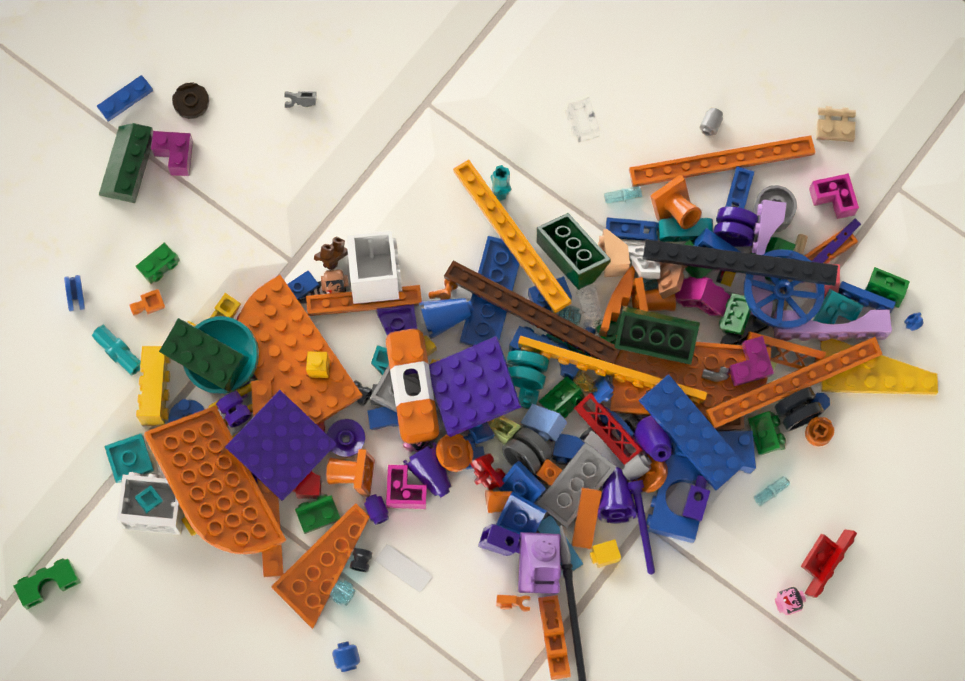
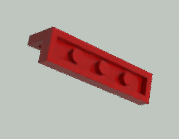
(605, 432)

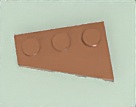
(670, 279)

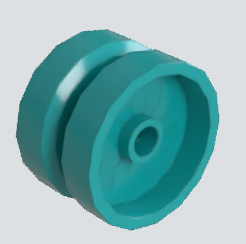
(527, 369)

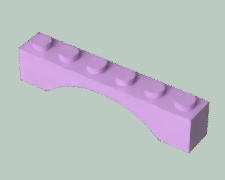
(771, 217)
(873, 324)

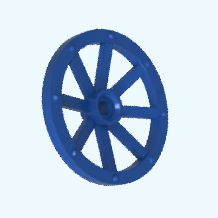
(787, 286)

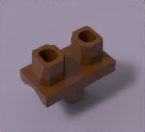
(332, 253)

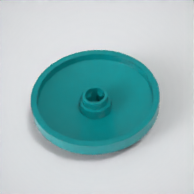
(237, 337)

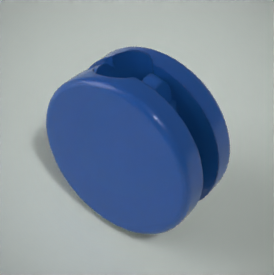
(74, 291)

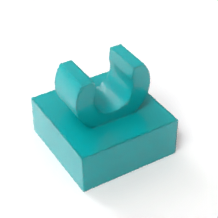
(527, 397)
(148, 499)

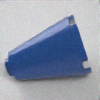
(444, 314)

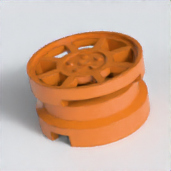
(819, 431)

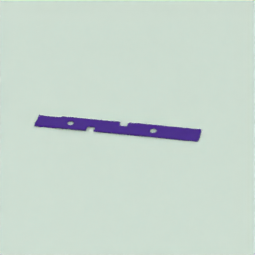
(833, 246)

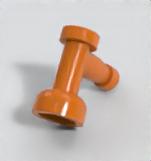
(444, 293)

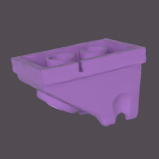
(539, 563)

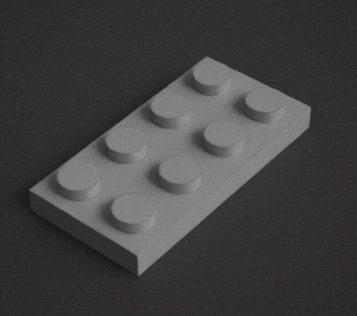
(384, 392)
(585, 470)

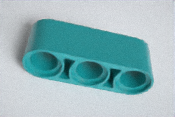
(672, 232)

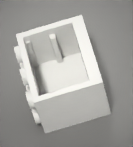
(374, 267)
(162, 519)

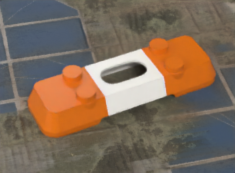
(415, 413)

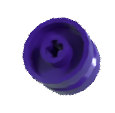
(736, 226)

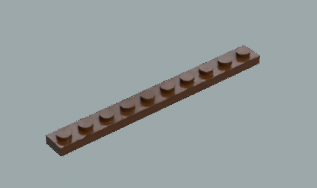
(531, 312)

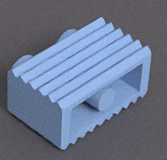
(544, 422)

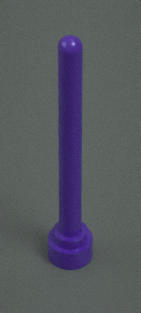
(636, 489)

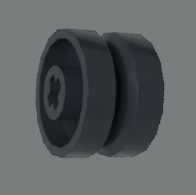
(799, 409)

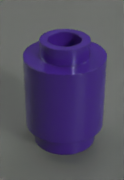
(376, 509)

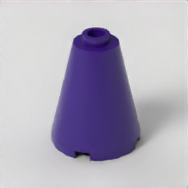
(653, 439)
(429, 470)
(616, 499)

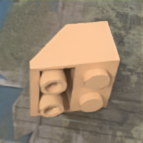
(617, 252)

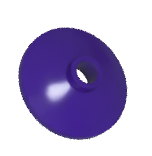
(346, 428)

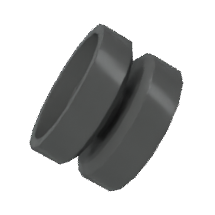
(528, 449)

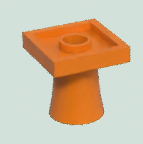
(675, 202)
(650, 299)
(353, 472)

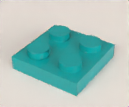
(129, 456)

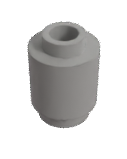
(711, 122)
(637, 467)

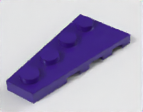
(398, 319)

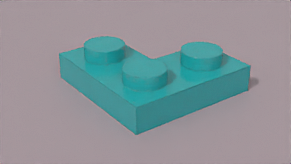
(835, 305)

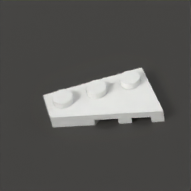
(644, 268)

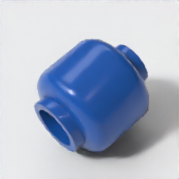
(346, 656)

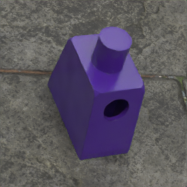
(692, 508)
(494, 538)

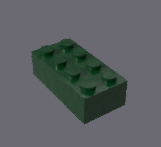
(657, 335)
(204, 355)

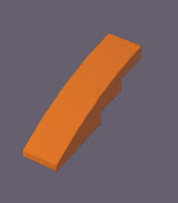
(619, 298)
(554, 637)

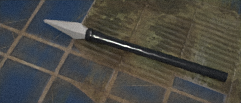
(565, 557)

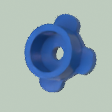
(914, 321)

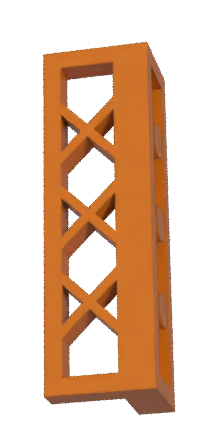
(789, 347)

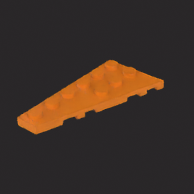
(312, 577)

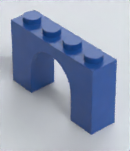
(663, 520)

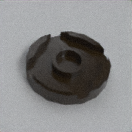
(190, 100)

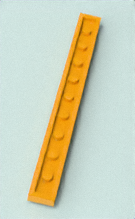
(512, 236)
(602, 368)

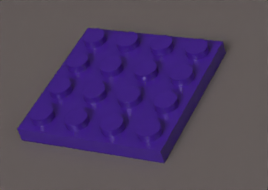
(473, 386)
(280, 445)

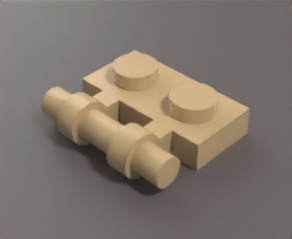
(833, 129)

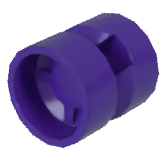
(229, 404)

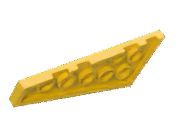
(878, 375)

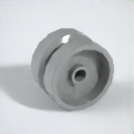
(779, 194)

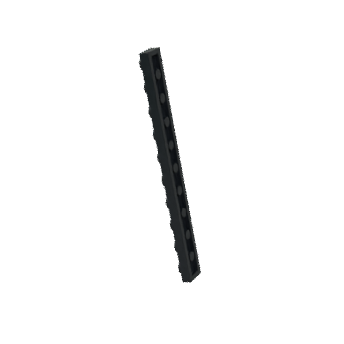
(740, 262)

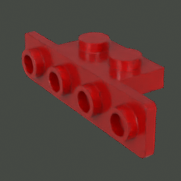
(824, 559)

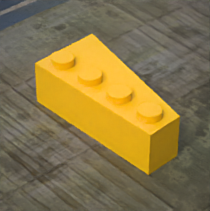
(154, 387)

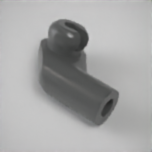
(716, 376)

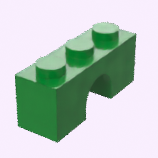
(30, 588)

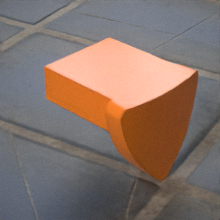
(496, 500)

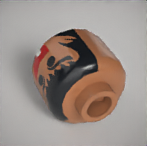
(334, 281)

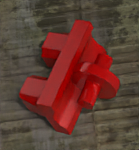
(485, 472)

